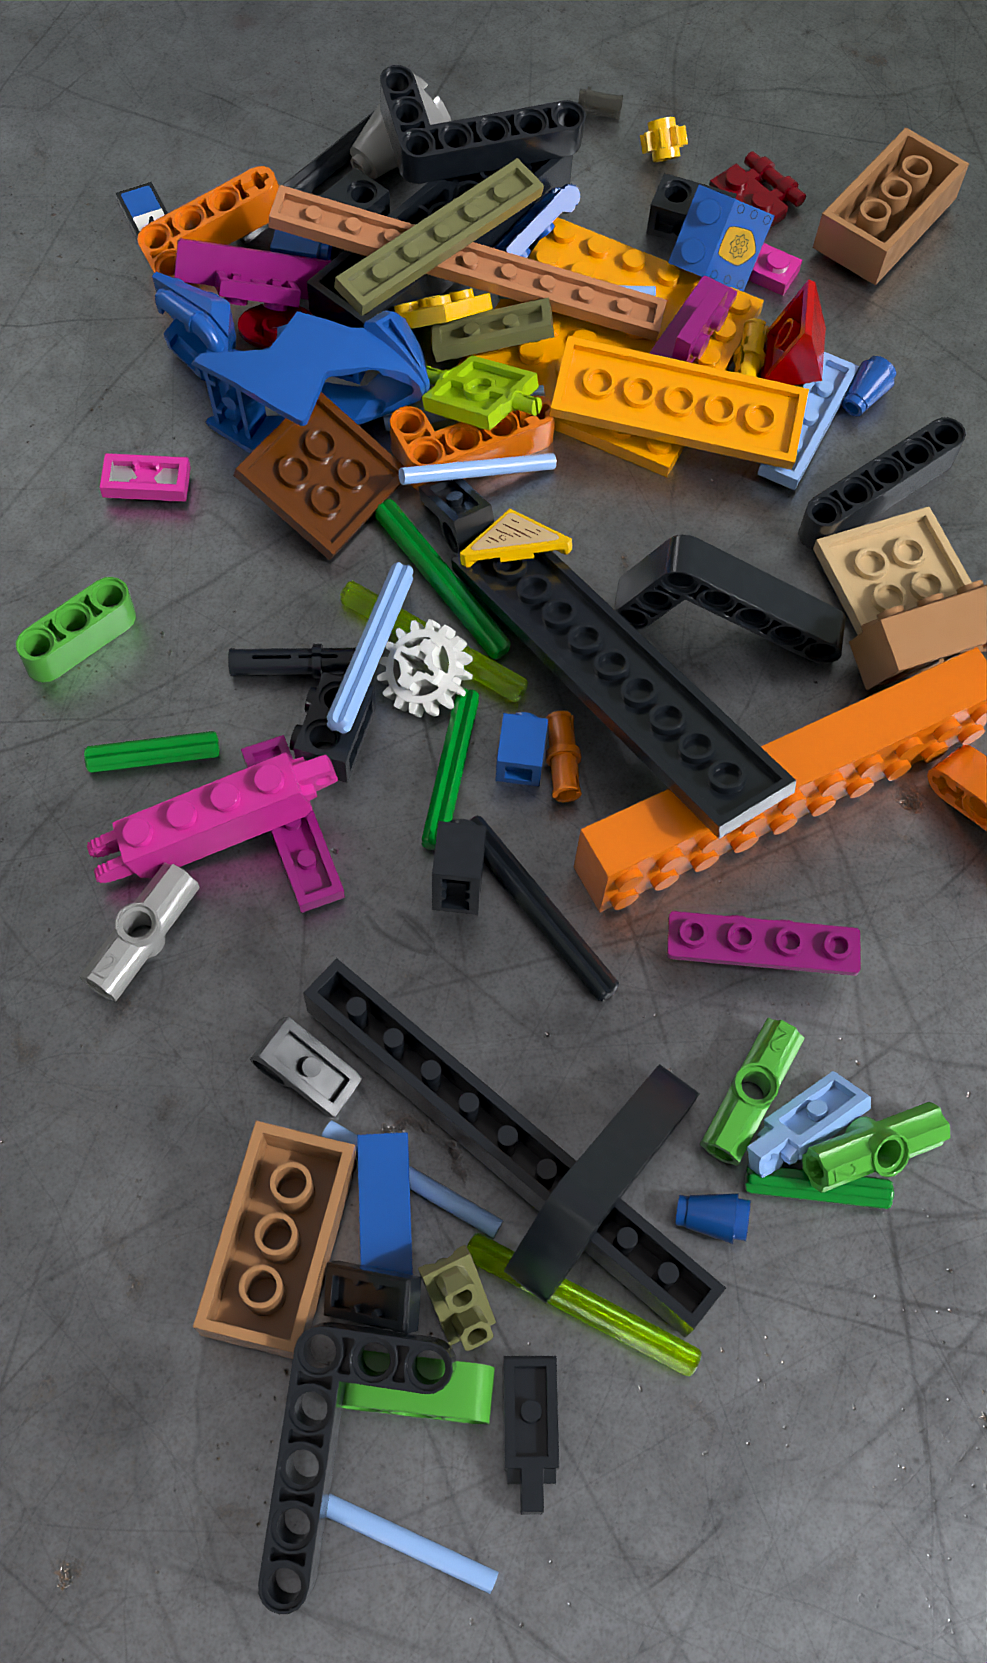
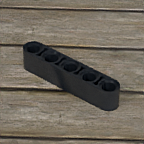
(883, 481)

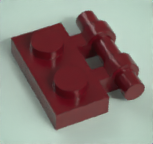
(751, 191)

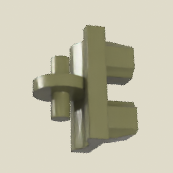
(459, 1299)

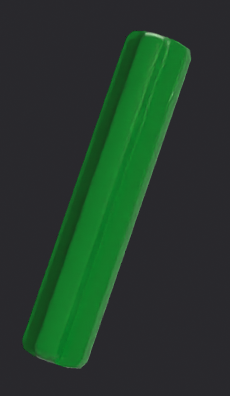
(151, 751)
(795, 1184)

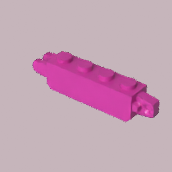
(212, 817)

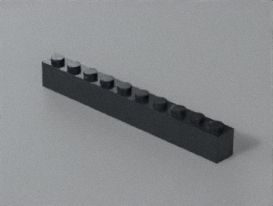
(505, 1141)

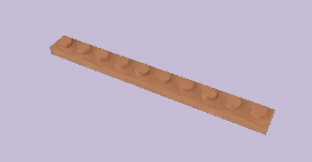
(474, 265)

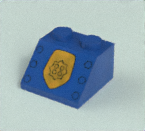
(721, 238)

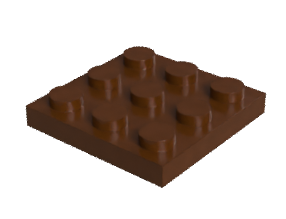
(321, 476)

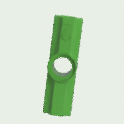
(740, 1115)
(875, 1146)

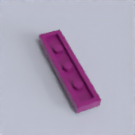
(300, 843)

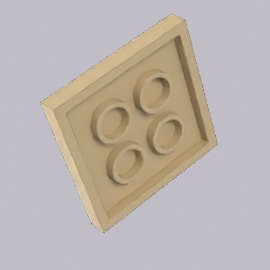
(890, 564)

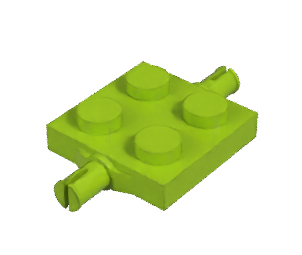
(481, 392)

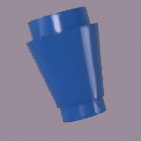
(869, 384)
(715, 1215)

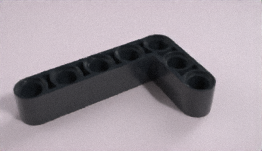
(474, 143)
(733, 590)
(599, 1182)
(320, 1437)

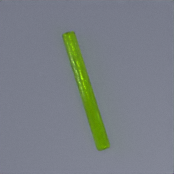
(482, 668)
(596, 1312)

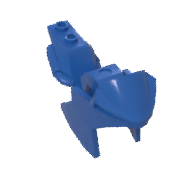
(295, 366)

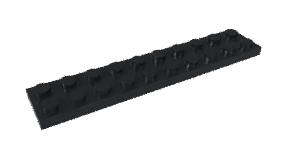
(632, 689)

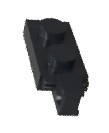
(530, 1427)

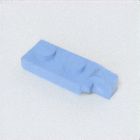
(805, 1122)

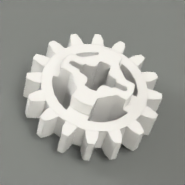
(407, 681)

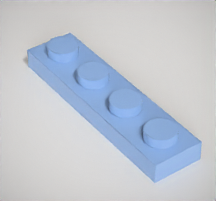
(821, 406)

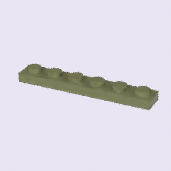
(438, 237)

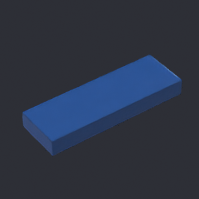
(385, 1202)

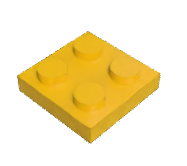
(443, 308)

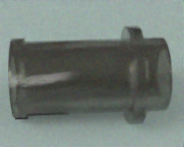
(600, 103)

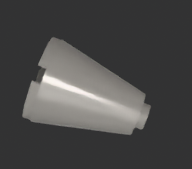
(372, 148)

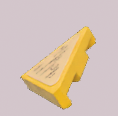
(514, 538)

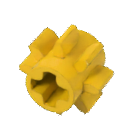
(663, 139)

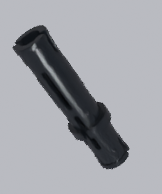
(289, 661)

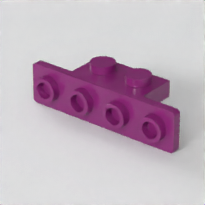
(246, 273)
(696, 321)
(764, 943)

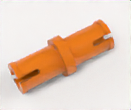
(563, 756)

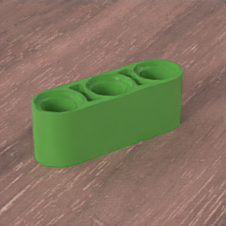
(85, 611)
(462, 1400)

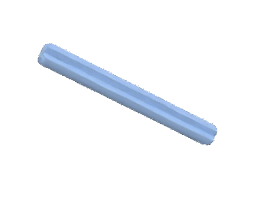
(369, 649)

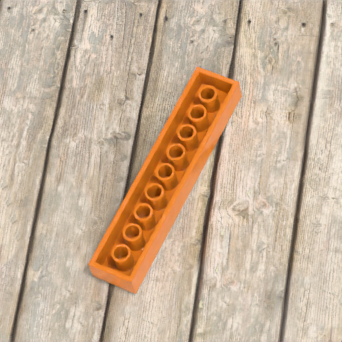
(829, 760)

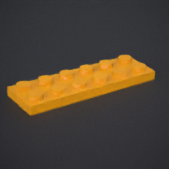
(679, 402)

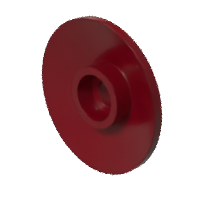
(260, 324)

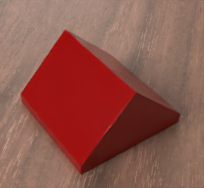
(796, 340)

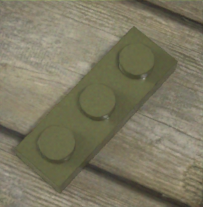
(493, 330)

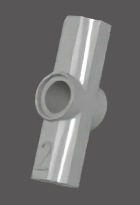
(124, 955)

